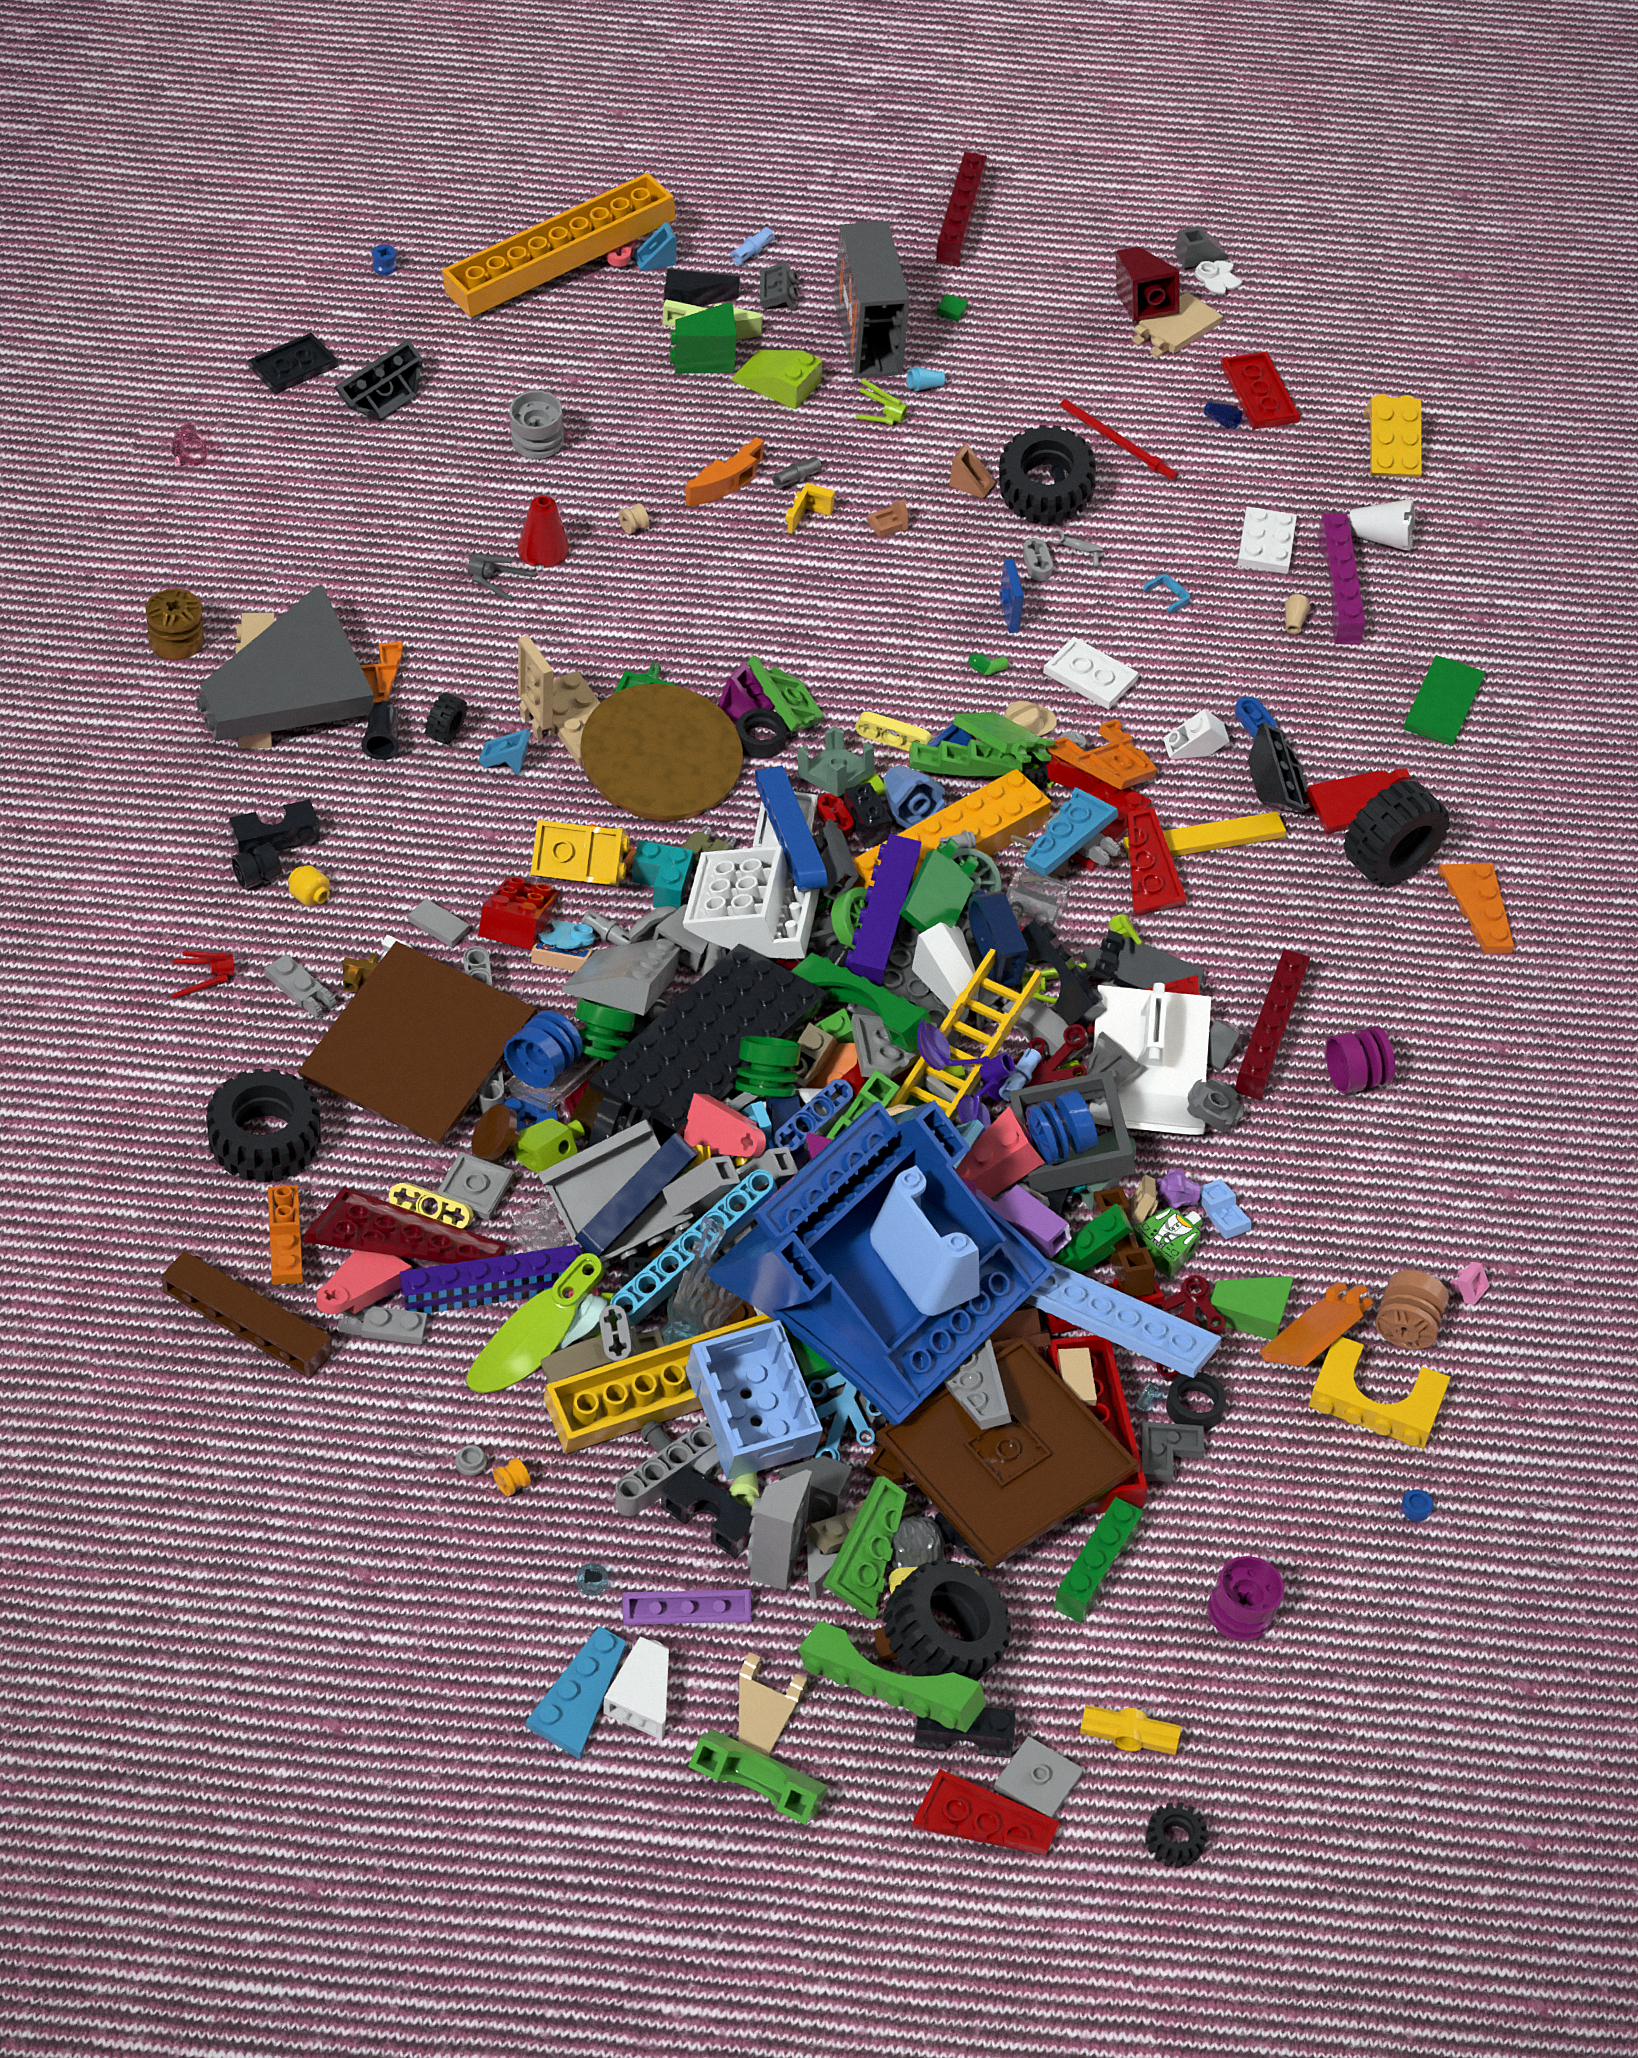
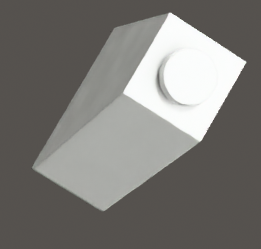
(641, 1689)

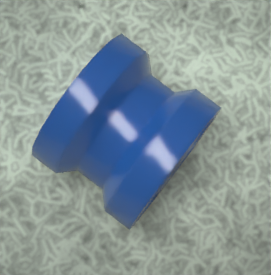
(384, 259)

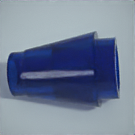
(1224, 414)

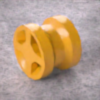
(511, 1476)

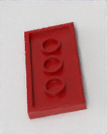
(1260, 390)

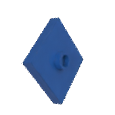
(1011, 595)

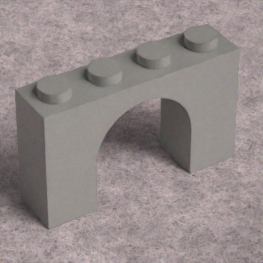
(716, 1177)

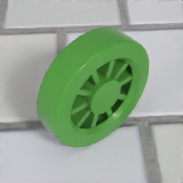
(846, 914)

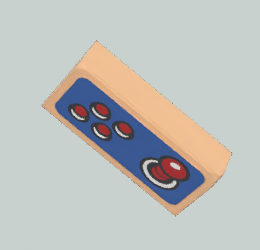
(560, 958)

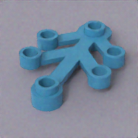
(845, 1407)

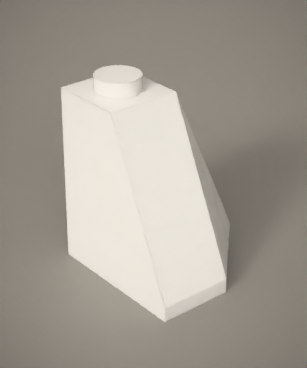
(944, 962)

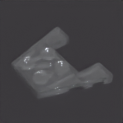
(698, 1297)

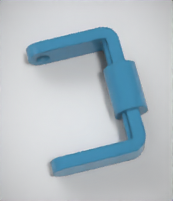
(1174, 586)

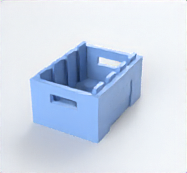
(765, 1366)

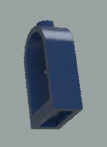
(997, 929)

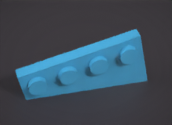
(1075, 825)

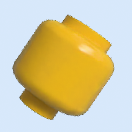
(309, 885)

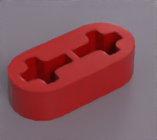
(839, 814)

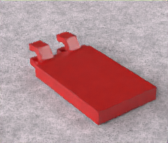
(1340, 799)

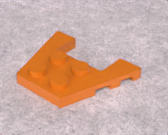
(382, 675)
(1114, 763)

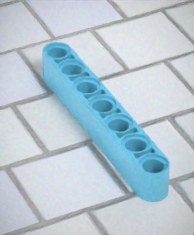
(678, 1251)

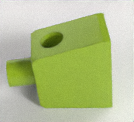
(547, 1144)

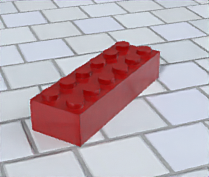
(1110, 1411)

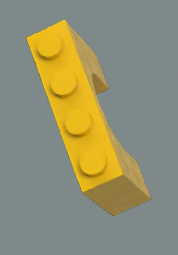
(1405, 1421)

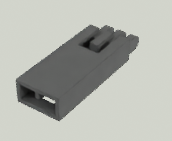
(836, 859)

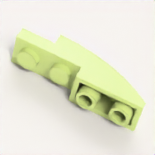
(747, 323)

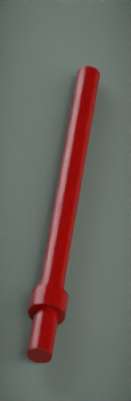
(1153, 463)

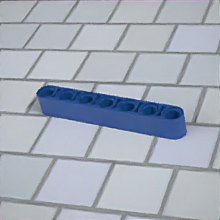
(791, 828)

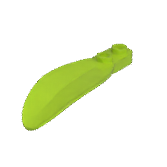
(534, 1330)

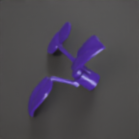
(994, 1072)

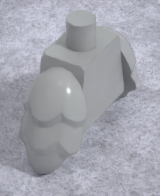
(667, 924)

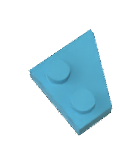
(758, 1114)

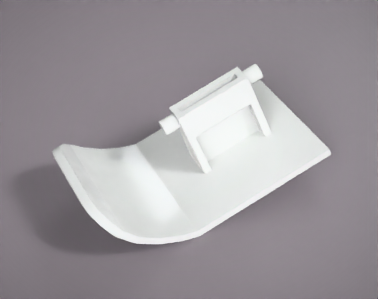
(1169, 1042)

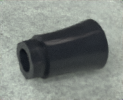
(382, 732)

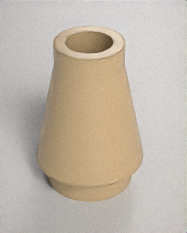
(1296, 611)

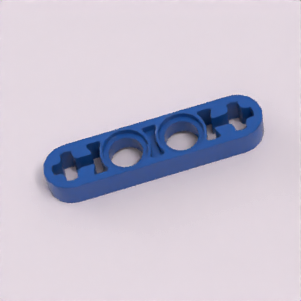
(810, 1116)

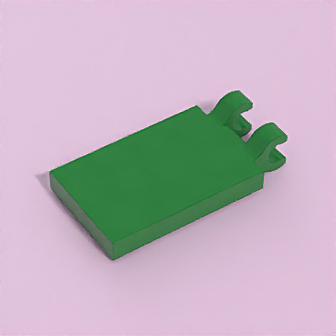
(939, 888)

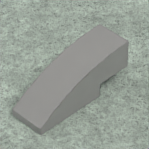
(1042, 1022)

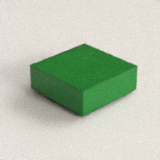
(952, 307)

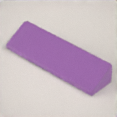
(686, 1607)

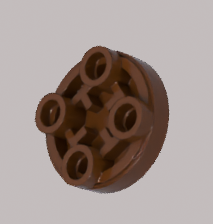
(495, 1133)

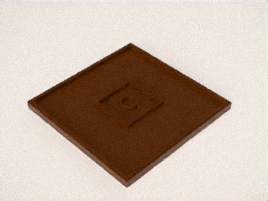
(416, 1043)
(1017, 1477)

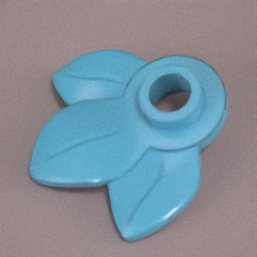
(568, 935)

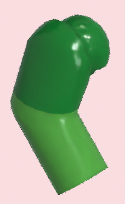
(987, 666)

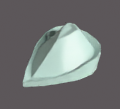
(586, 1320)

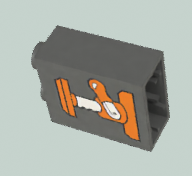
(871, 299)

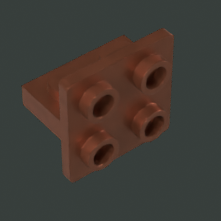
(1020, 1325)

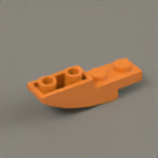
(725, 478)
(285, 1235)

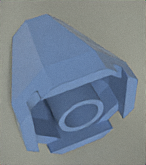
(912, 795)

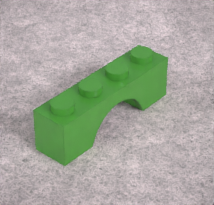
(785, 1787)

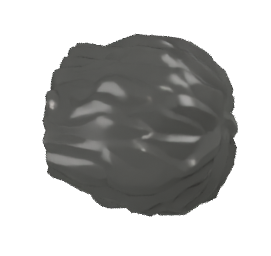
(917, 1542)

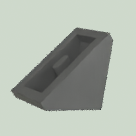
(1224, 1043)

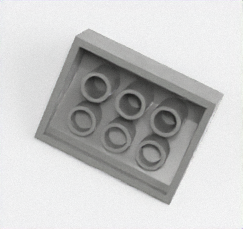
(627, 975)

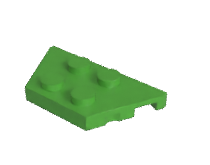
(787, 695)

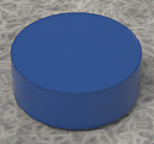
(1417, 1505)

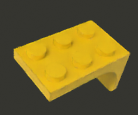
(1394, 436)
(579, 853)

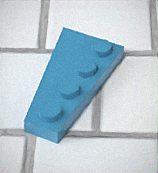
(573, 1702)

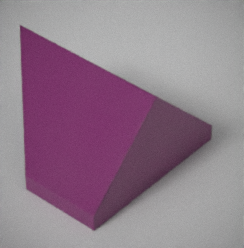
(743, 693)

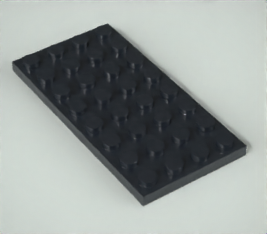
(699, 1037)

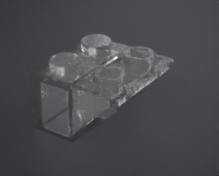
(1037, 897)

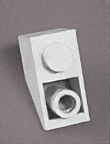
(1197, 737)

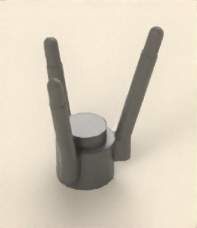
(483, 566)

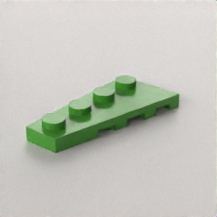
(863, 1556)

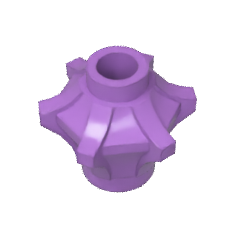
(1177, 1190)

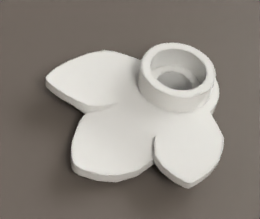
(1217, 276)

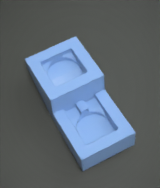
(1222, 1210)

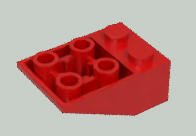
(517, 912)

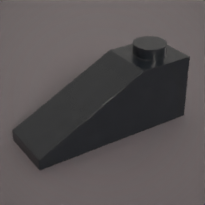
(700, 287)

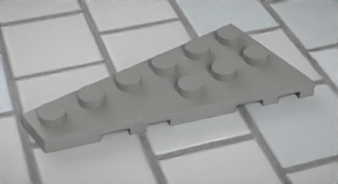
(979, 1387)

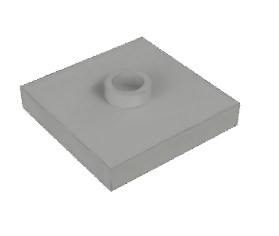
(476, 1184)
(1038, 1778)

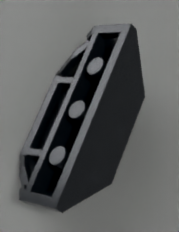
(384, 382)
(1277, 771)

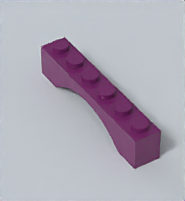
(1347, 606)

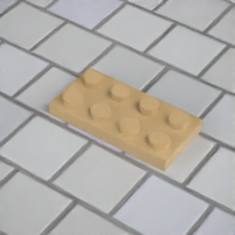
(571, 708)

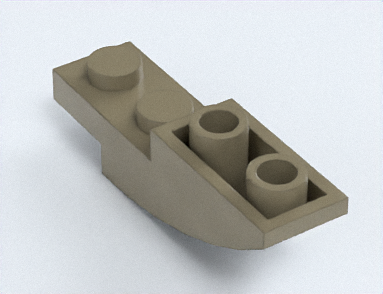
(591, 1355)
(832, 1532)

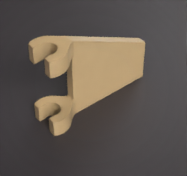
(762, 1709)

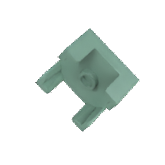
(835, 766)

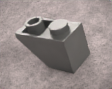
(1197, 246)

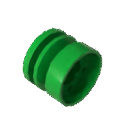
(602, 1028)
(768, 1062)

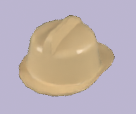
(1031, 717)

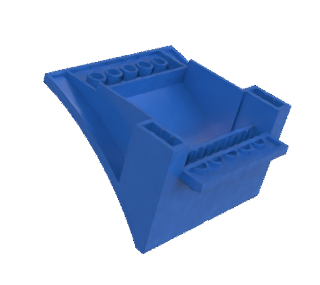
(832, 1290)

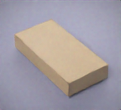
(1077, 1373)

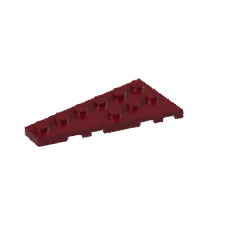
(384, 1228)

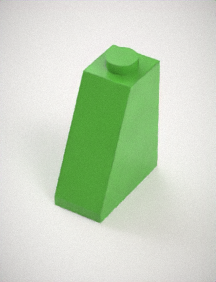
(1252, 1304)

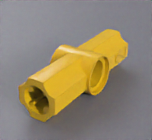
(1130, 1729)

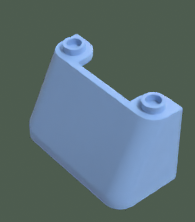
(929, 1268)

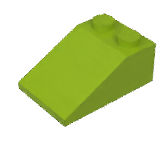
(781, 375)

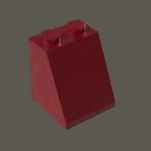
(1146, 284)

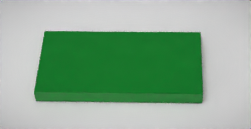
(1444, 700)

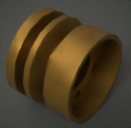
(175, 624)

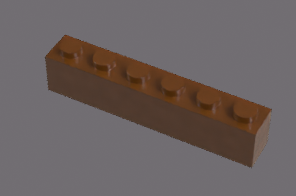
(247, 1314)

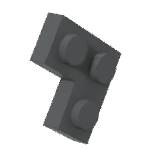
(1163, 1442)

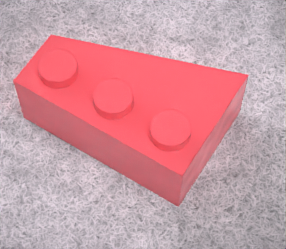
(1000, 1155)

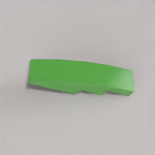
(962, 760)

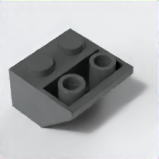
(828, 1486)

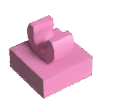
(1471, 1283)

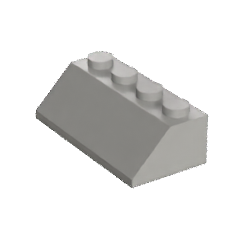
(778, 1529)

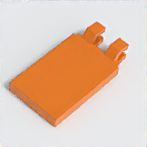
(1318, 1326)

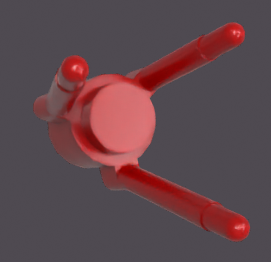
(219, 964)

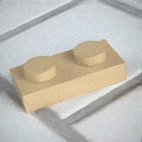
(1144, 1199)

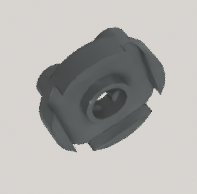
(1220, 1115)

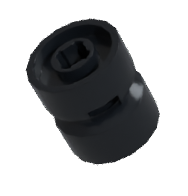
(258, 865)

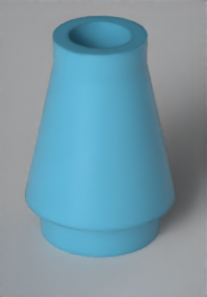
(922, 378)

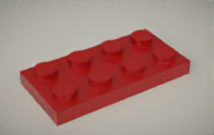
(1125, 801)

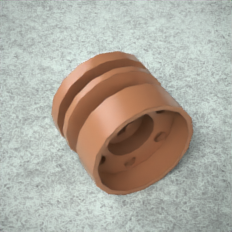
(1412, 1309)

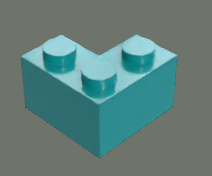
(665, 869)

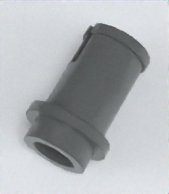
(653, 1433)

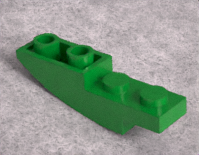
(1094, 1240)

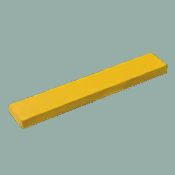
(1222, 834)

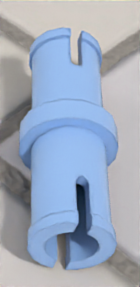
(752, 246)
(1022, 1073)

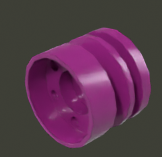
(1360, 1059)
(1245, 1598)

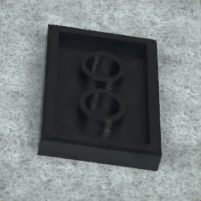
(293, 363)

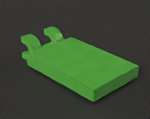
(1004, 735)

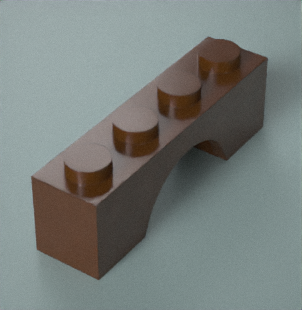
(1130, 1263)

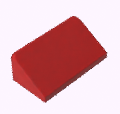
(1070, 775)

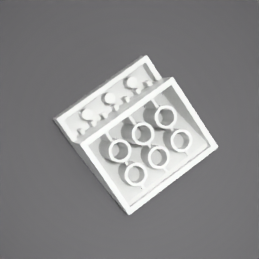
(752, 902)

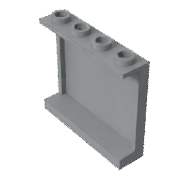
(592, 1177)

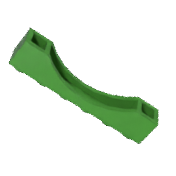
(944, 1698)

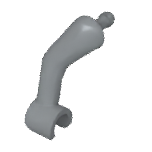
(1078, 544)

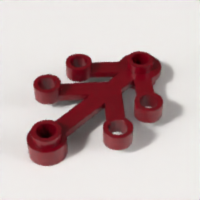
(1046, 1073)
(1191, 1302)

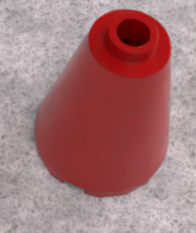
(543, 534)

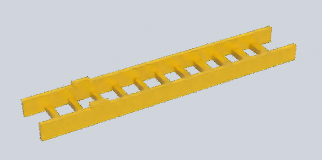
(951, 1022)

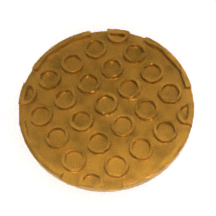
(661, 752)

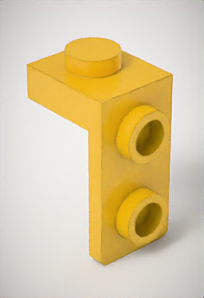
(811, 498)

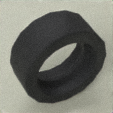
(762, 718)
(1205, 1384)

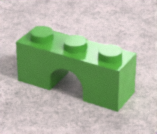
(875, 1089)

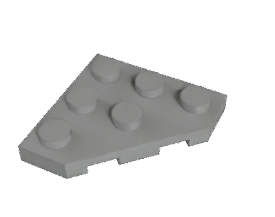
(875, 1049)

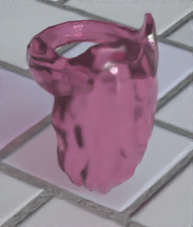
(180, 440)

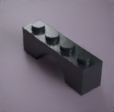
(1077, 1000)

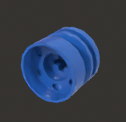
(543, 1049)
(1062, 1127)

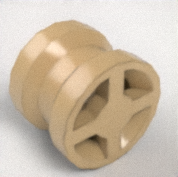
(633, 518)

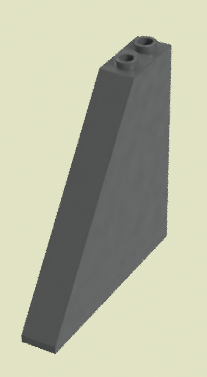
(288, 676)

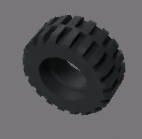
(1040, 448)
(1396, 833)
(268, 1154)
(962, 1597)

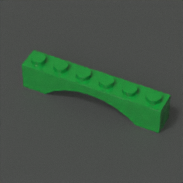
(898, 1015)

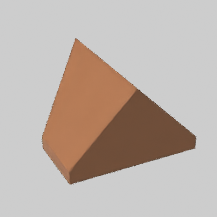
(969, 473)

